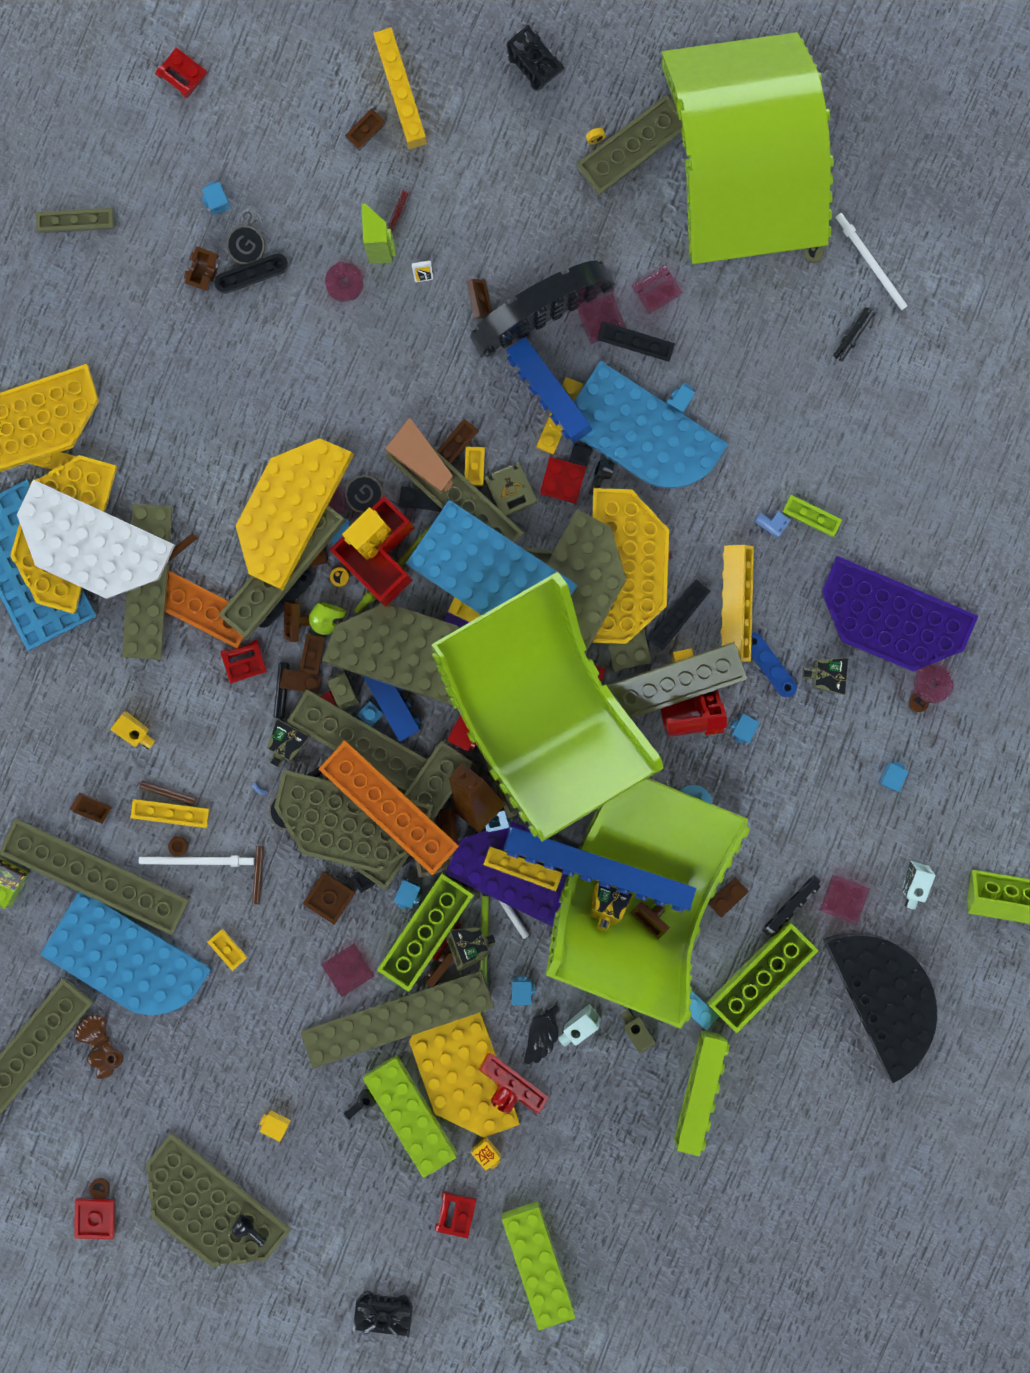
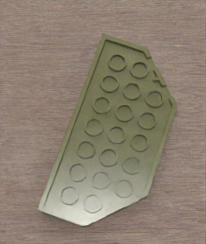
(592, 561)
(391, 648)
(333, 826)
(202, 1205)

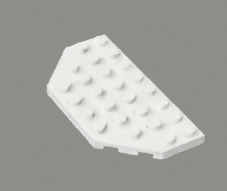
(89, 544)

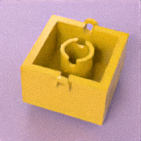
(367, 533)

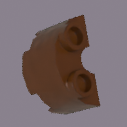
(202, 269)

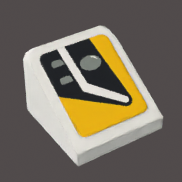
(422, 271)

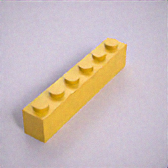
(400, 88)
(738, 598)

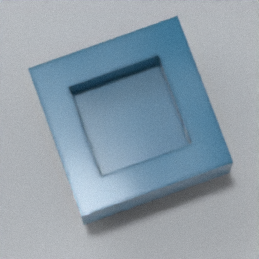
(370, 714)

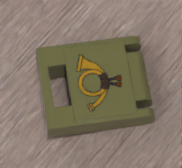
(509, 486)

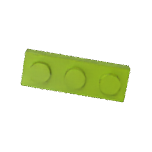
(811, 516)

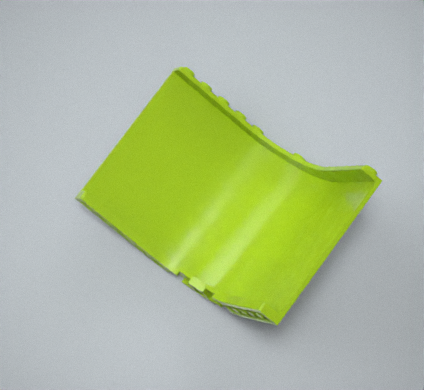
(752, 146)
(542, 710)
(666, 836)

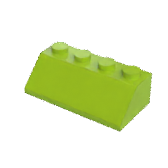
(377, 237)
(999, 896)

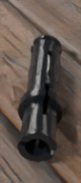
(849, 341)

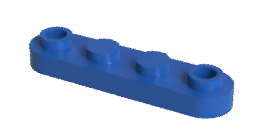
(772, 667)

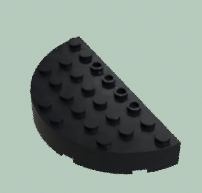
(540, 304)
(889, 997)

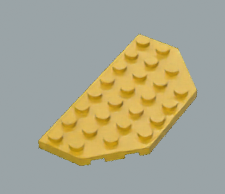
(45, 416)
(82, 480)
(288, 508)
(644, 557)
(455, 1086)

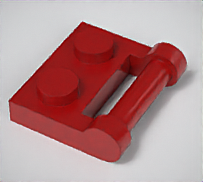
(185, 68)
(246, 667)
(462, 1215)

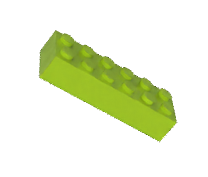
(425, 931)
(762, 976)
(700, 1093)
(410, 1116)
(538, 1265)

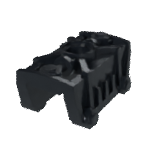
(528, 65)
(383, 1306)

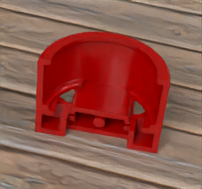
(695, 716)

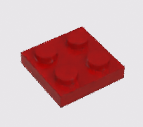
(562, 480)
(94, 1219)

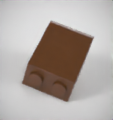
(474, 798)

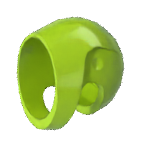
(322, 617)

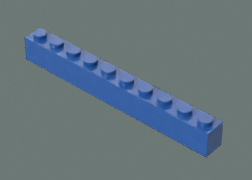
(600, 869)

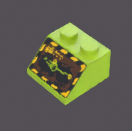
(11, 882)

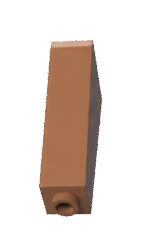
(416, 453)

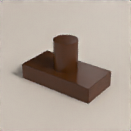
(293, 621)
(90, 808)
(651, 919)

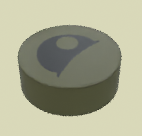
(814, 254)

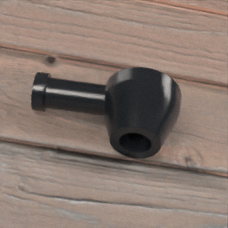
(602, 471)
(360, 1104)
(243, 1227)

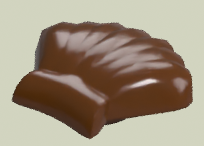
(92, 1031)

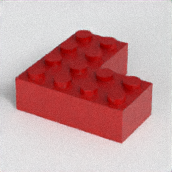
(381, 573)

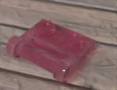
(659, 295)

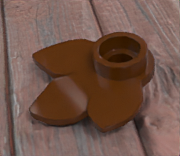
(102, 1060)

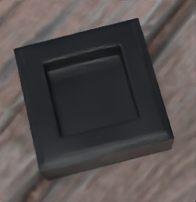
(580, 455)

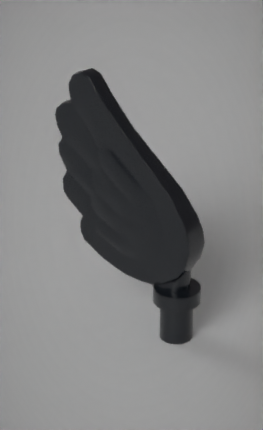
(541, 1036)

